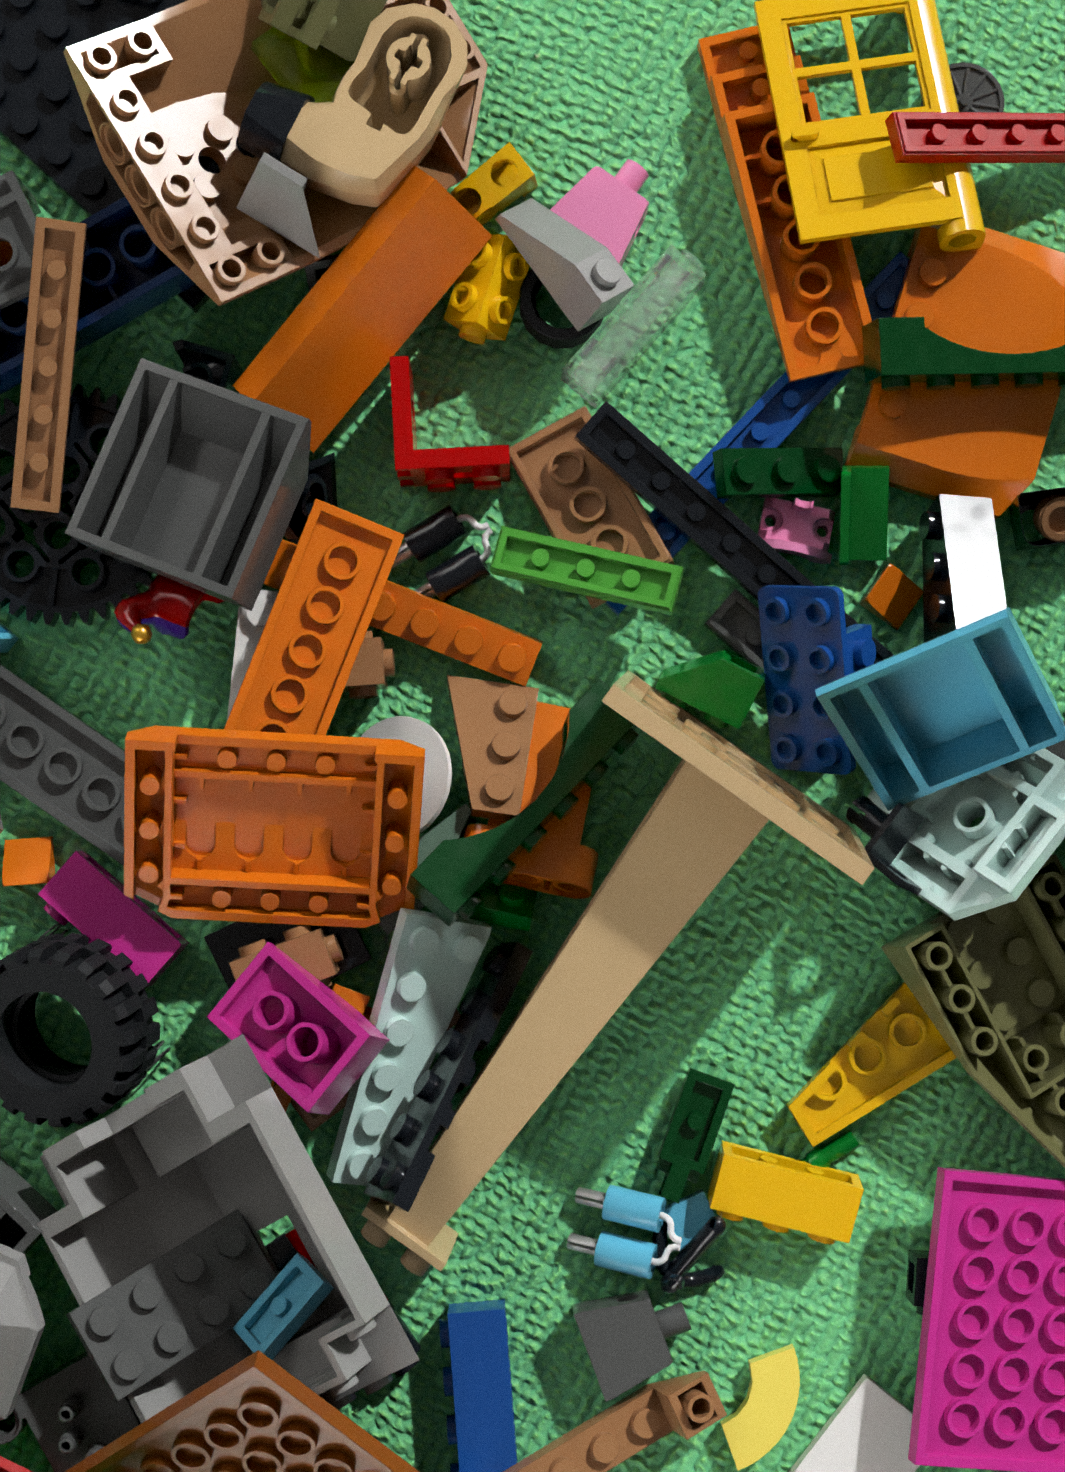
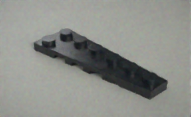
(402, 1169)

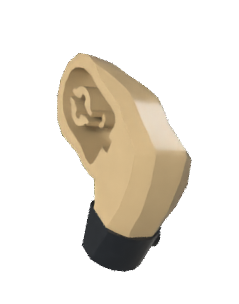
(380, 112)

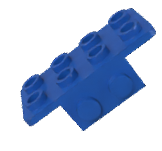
(802, 650)

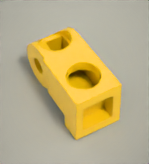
(495, 184)

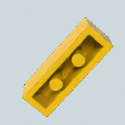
(784, 1193)

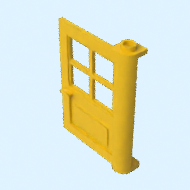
(844, 167)

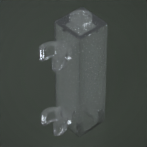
(634, 325)

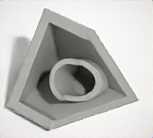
(278, 201)

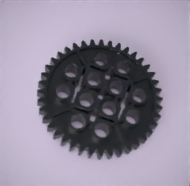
(56, 584)

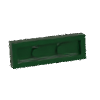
(777, 472)

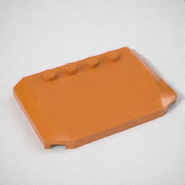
(961, 437)
(271, 825)

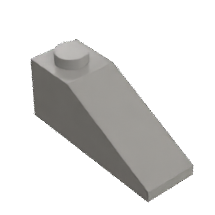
(567, 261)

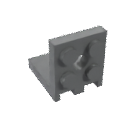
(17, 227)

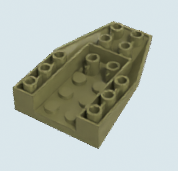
(1000, 998)

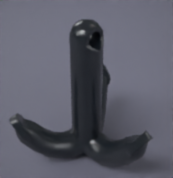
(675, 1272)

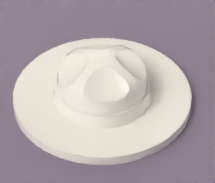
(437, 760)

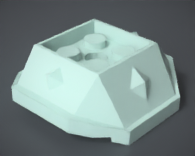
(995, 861)

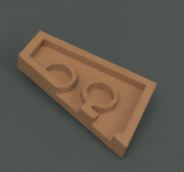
(494, 741)

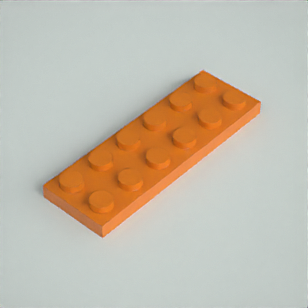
(316, 624)

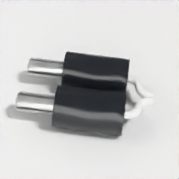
(436, 534)

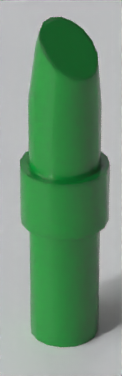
(832, 1151)

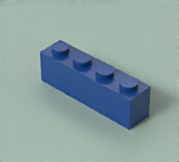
(480, 1386)

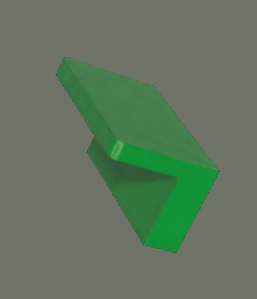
(863, 513)

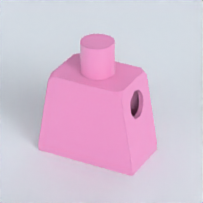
(608, 207)

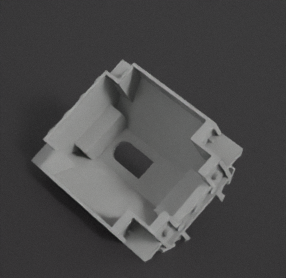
(180, 1162)

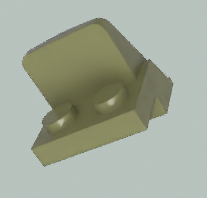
(327, 23)

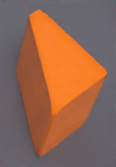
(892, 596)
(28, 861)

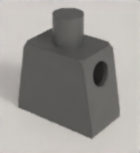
(627, 1338)

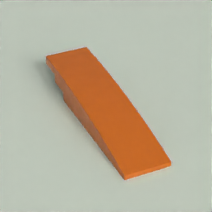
(807, 287)

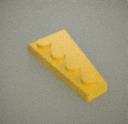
(872, 1067)

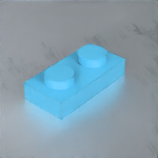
(283, 1307)

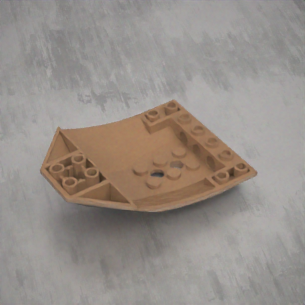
(179, 93)

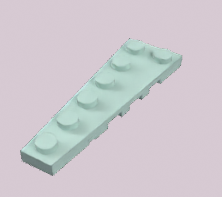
(412, 1008)

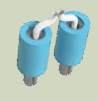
(622, 1252)

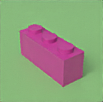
(97, 907)

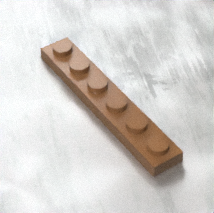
(48, 364)

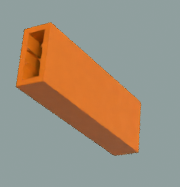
(366, 304)

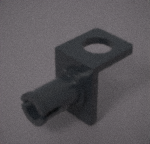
(887, 836)

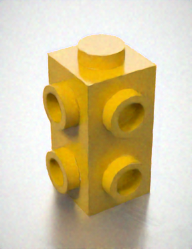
(488, 292)

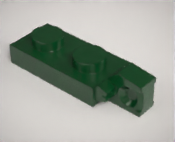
(692, 1131)

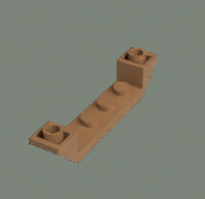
(630, 1425)

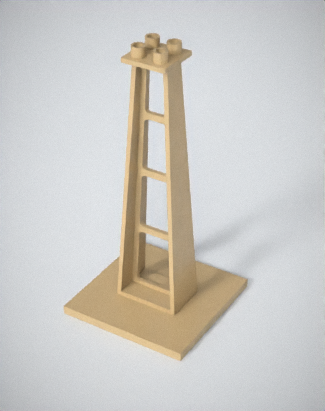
(658, 882)

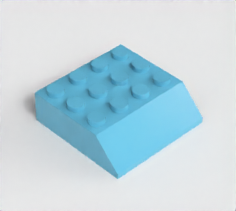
(945, 709)

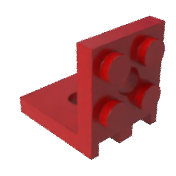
(437, 467)

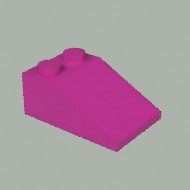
(298, 1030)

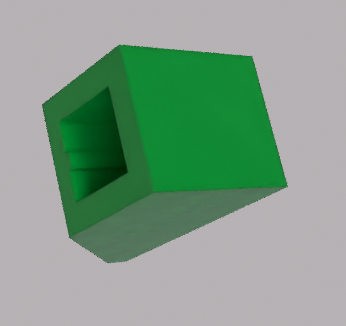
(715, 684)

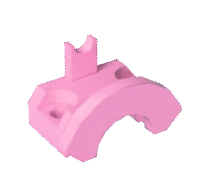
(797, 528)

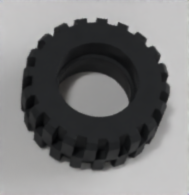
(115, 1013)

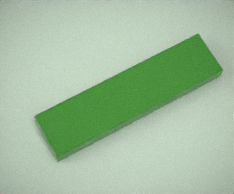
(587, 570)

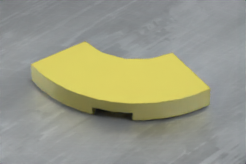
(767, 1407)

